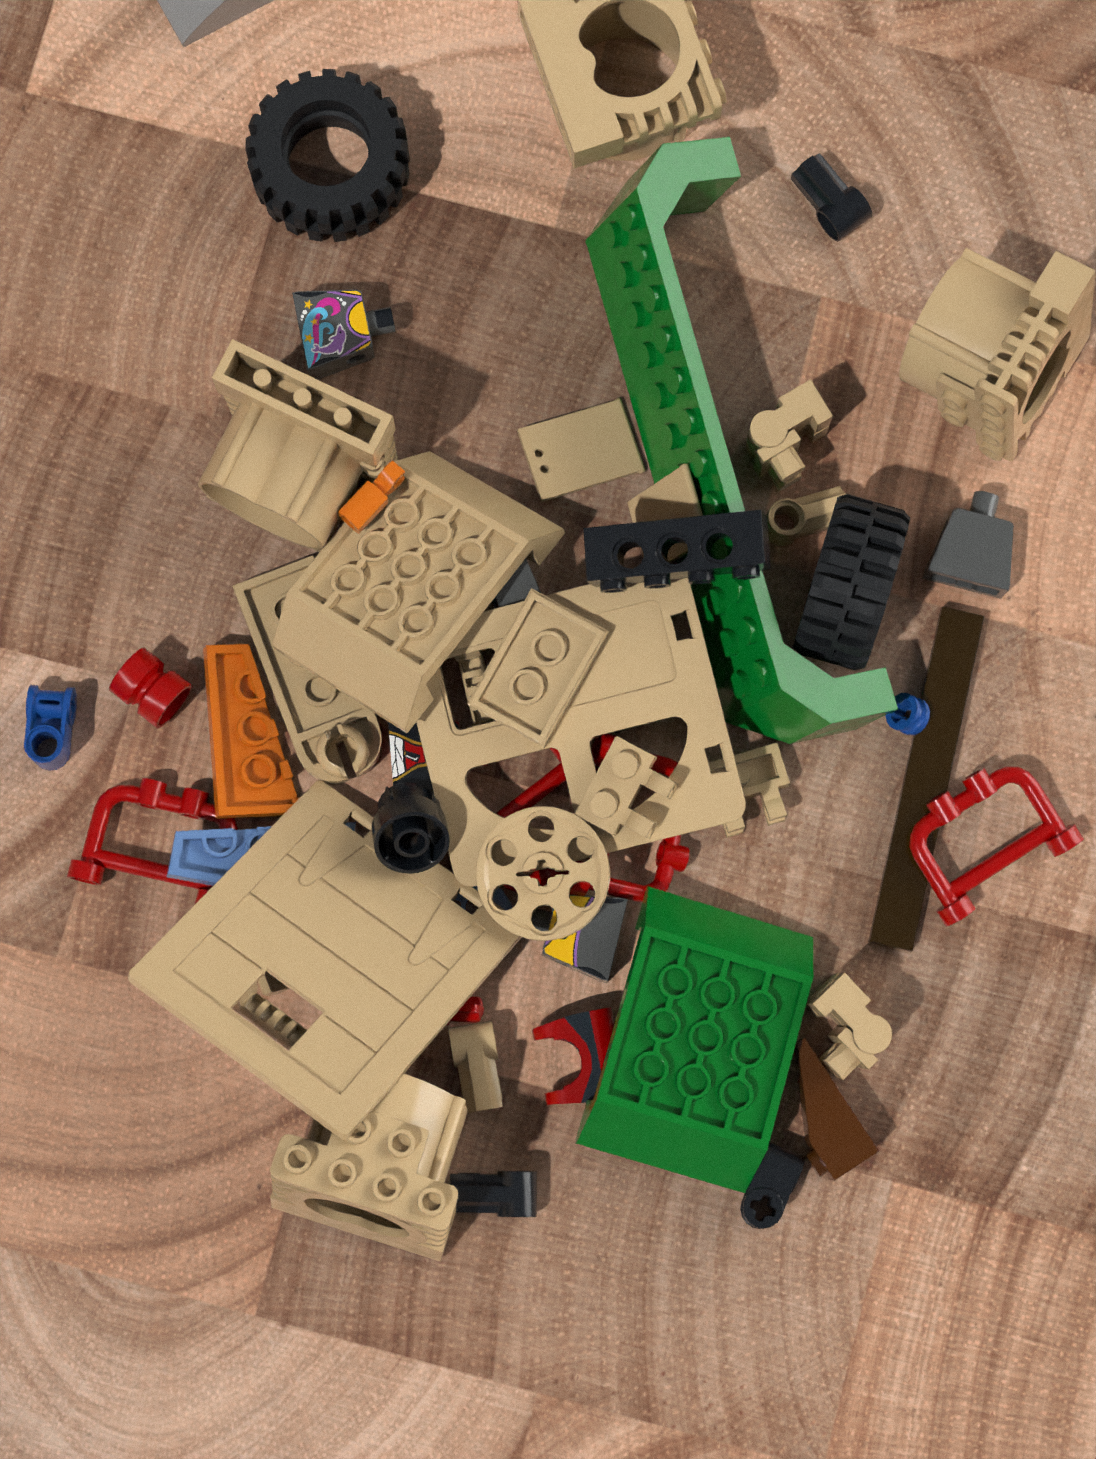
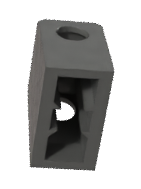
(974, 549)

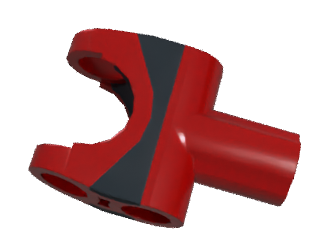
(590, 1035)

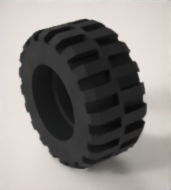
(320, 104)
(852, 582)

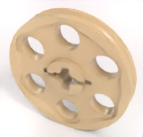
(529, 854)

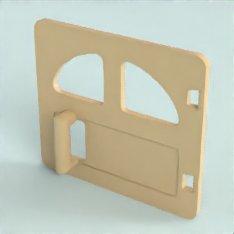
(632, 682)

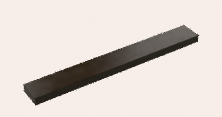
(926, 775)

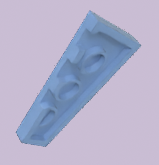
(210, 853)

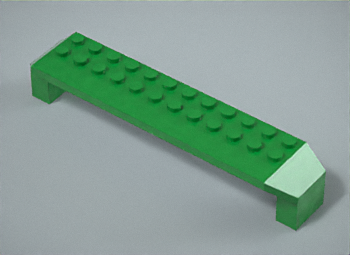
(756, 674)

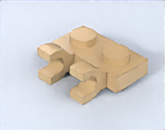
(760, 774)
(616, 787)

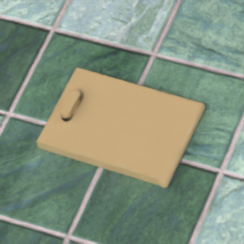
(581, 450)
(668, 499)

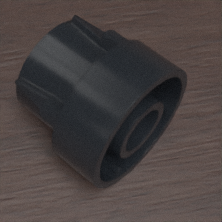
(409, 829)

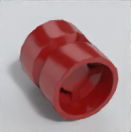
(145, 684)

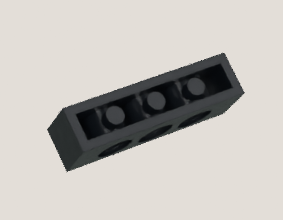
(608, 545)

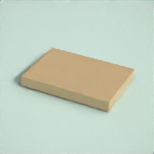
(538, 668)

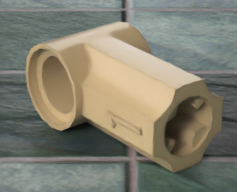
(808, 513)
(475, 1056)

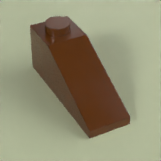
(829, 1123)

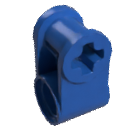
(49, 716)

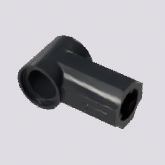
(837, 206)
(500, 1193)

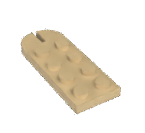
(311, 708)

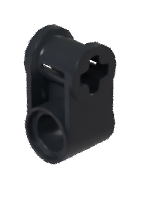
(774, 1180)

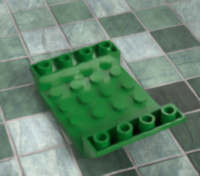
(700, 1042)

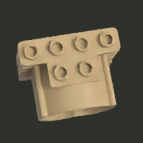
(609, 125)
(999, 344)
(292, 448)
(383, 1177)

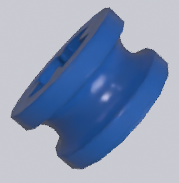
(918, 718)

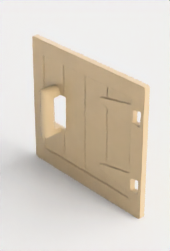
(345, 933)

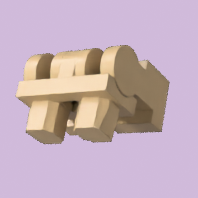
(777, 434)
(859, 1031)

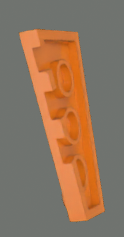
(244, 743)

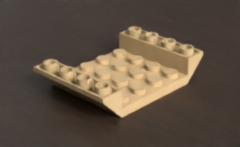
(400, 596)

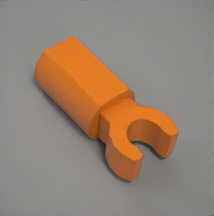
(371, 498)

